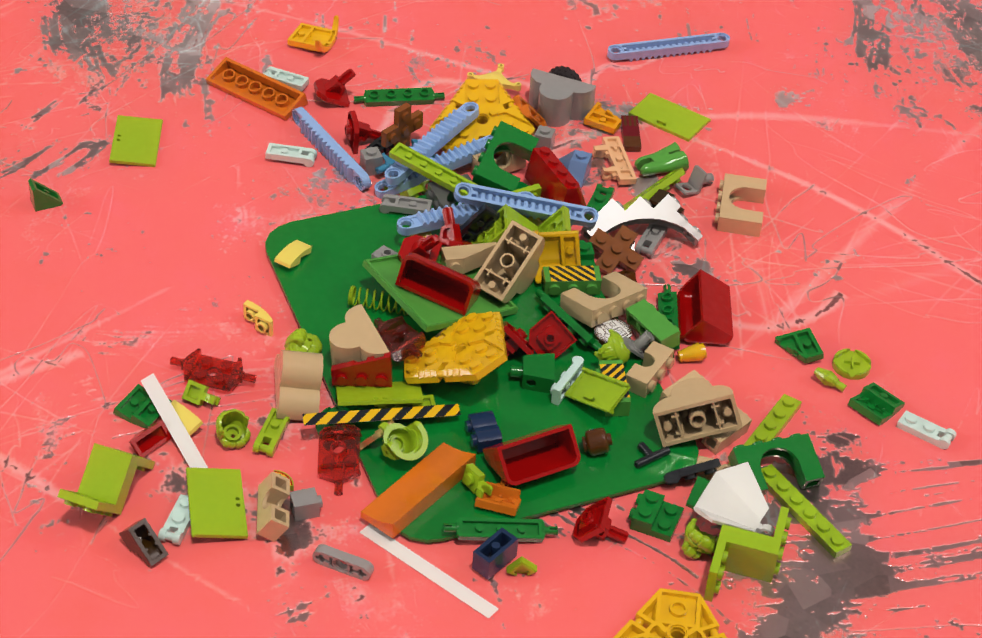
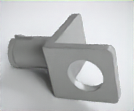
(695, 183)
(639, 344)

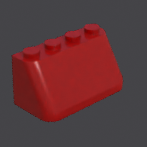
(553, 177)
(438, 283)
(705, 310)
(534, 455)

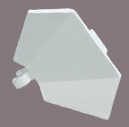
(734, 500)

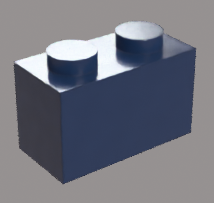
(495, 553)

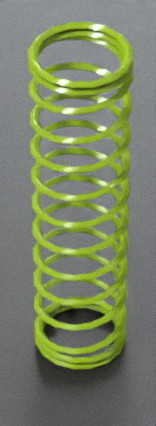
(352, 294)

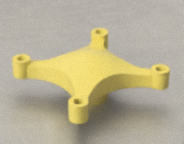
(497, 75)

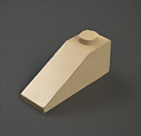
(466, 257)

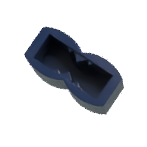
(483, 430)

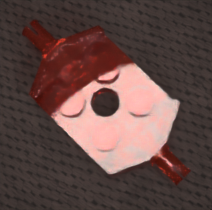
(398, 331)
(199, 367)
(339, 466)

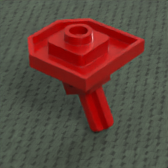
(334, 90)
(358, 131)
(450, 233)
(420, 245)
(550, 336)
(516, 339)
(595, 522)

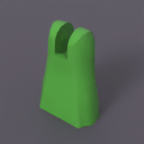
(662, 161)

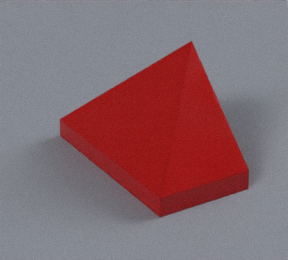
(150, 439)

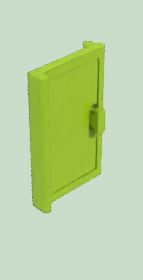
(599, 388)

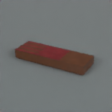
(630, 133)

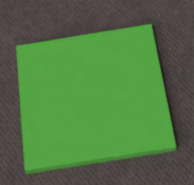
(425, 312)

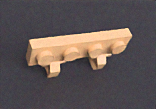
(620, 165)

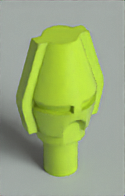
(829, 378)

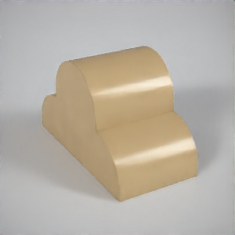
(511, 263)
(355, 338)
(297, 383)
(696, 412)

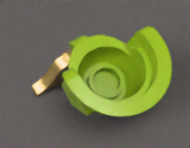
(400, 440)

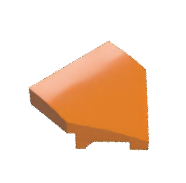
(503, 499)

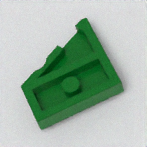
(801, 345)

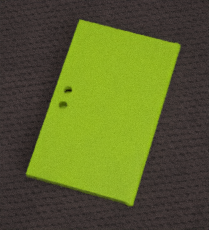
(669, 117)
(136, 141)
(379, 396)
(216, 503)

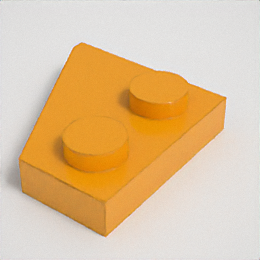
(602, 119)

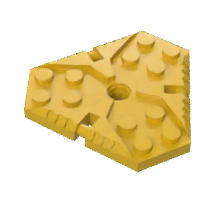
(494, 106)
(461, 352)
(673, 616)

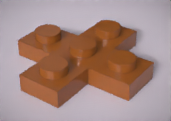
(403, 126)
(616, 250)

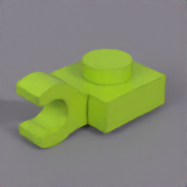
(413, 192)
(197, 394)
(474, 480)

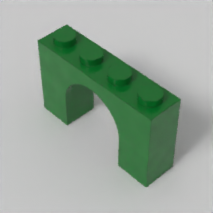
(505, 139)
(795, 450)

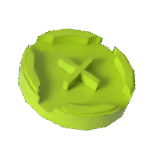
(851, 364)

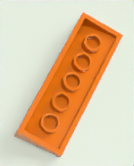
(256, 88)
(417, 489)

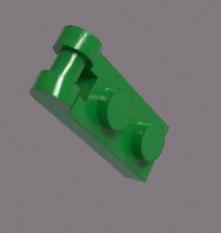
(599, 200)

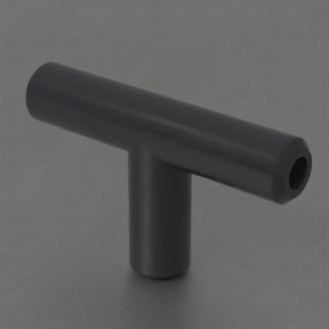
(650, 456)

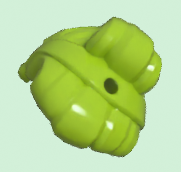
(303, 341)
(613, 349)
(234, 424)
(697, 541)

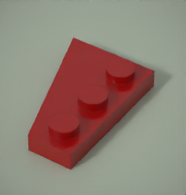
(368, 373)

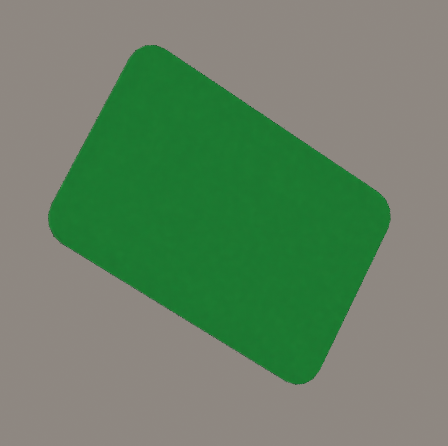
(319, 302)

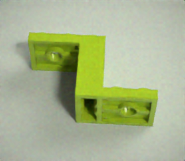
(556, 222)
(106, 481)
(747, 554)

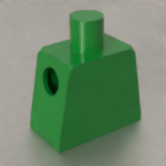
(536, 372)

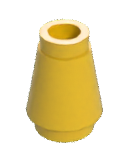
(692, 353)

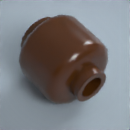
(596, 441)

